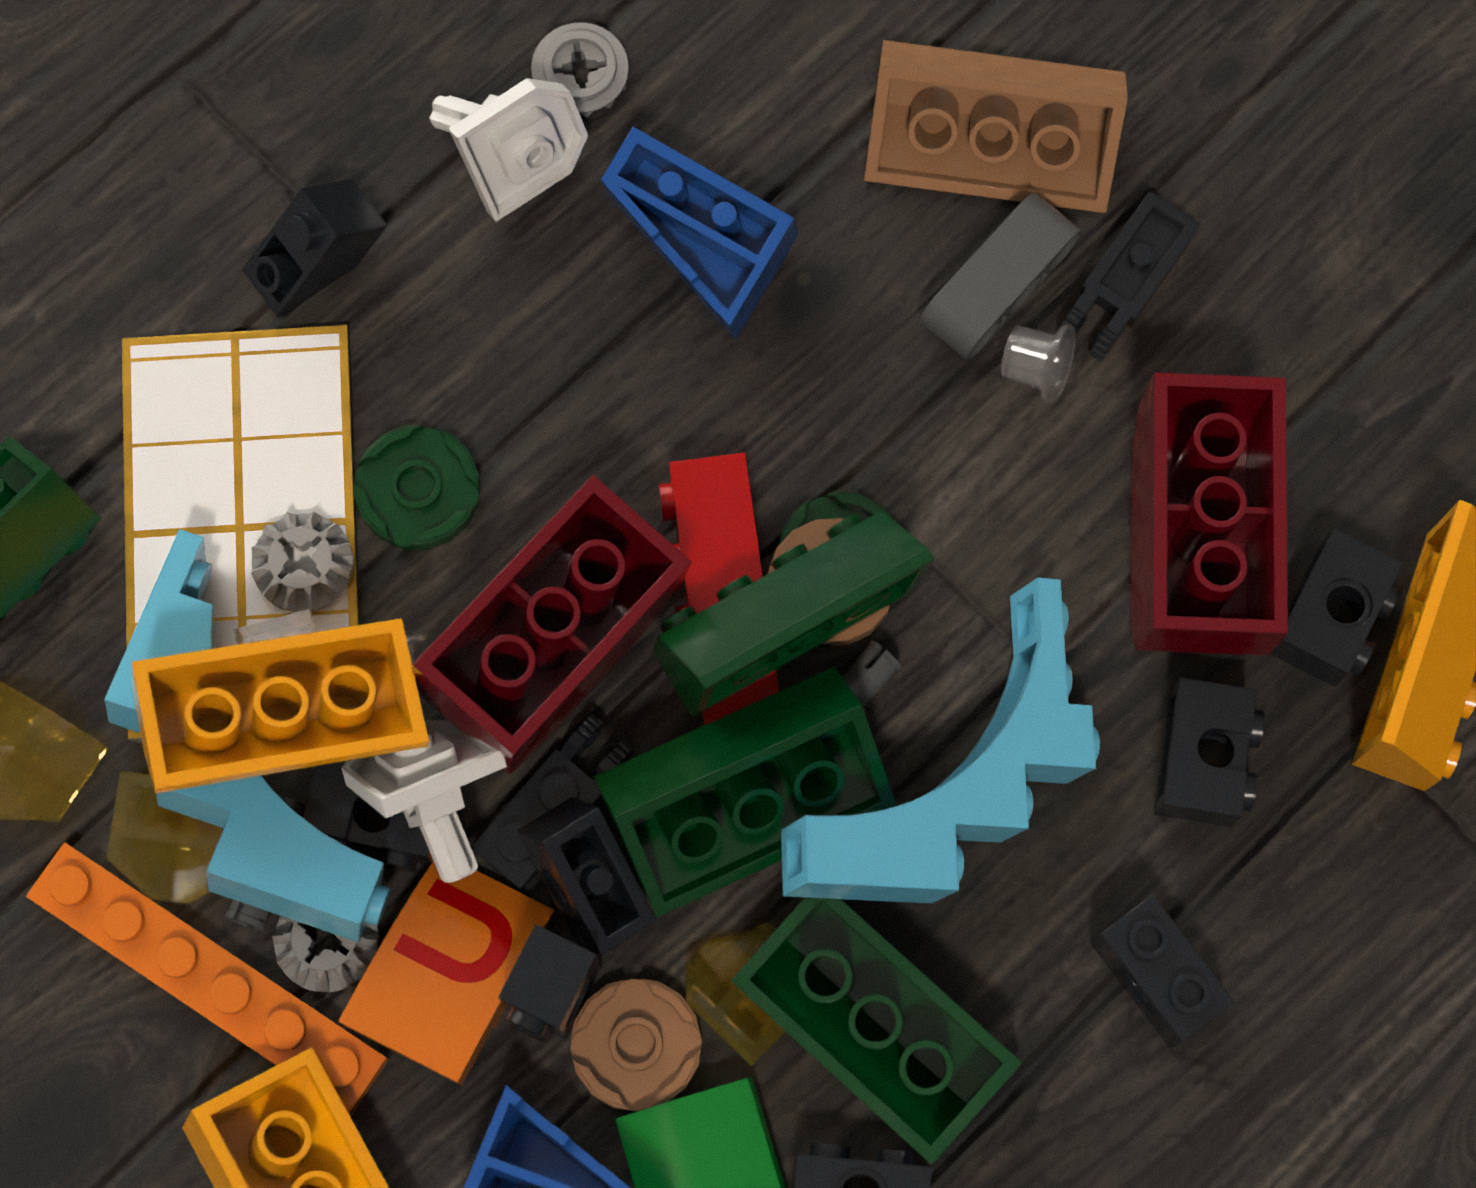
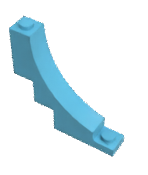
(266, 848)

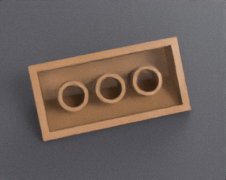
(995, 126)

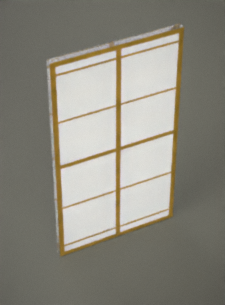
(230, 441)

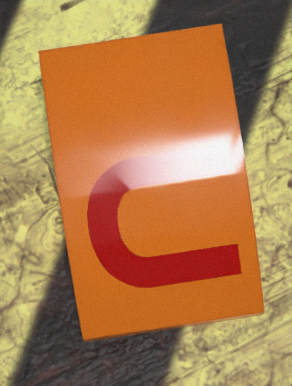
(442, 971)

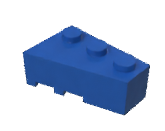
(701, 225)
(533, 1153)

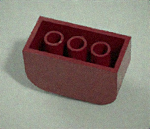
(1209, 515)
(551, 624)

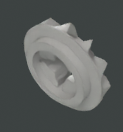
(598, 49)
(302, 590)
(330, 969)

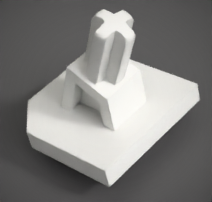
(514, 141)
(428, 791)

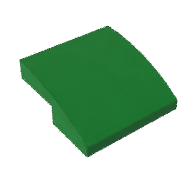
(702, 1141)

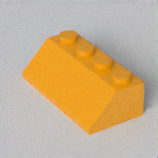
(1429, 663)
(277, 705)
(282, 1133)

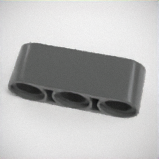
(1000, 276)

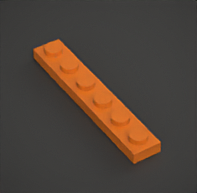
(201, 972)

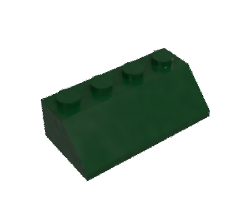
(37, 522)
(790, 609)
(721, 794)
(876, 1023)

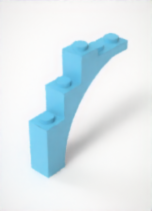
(913, 847)

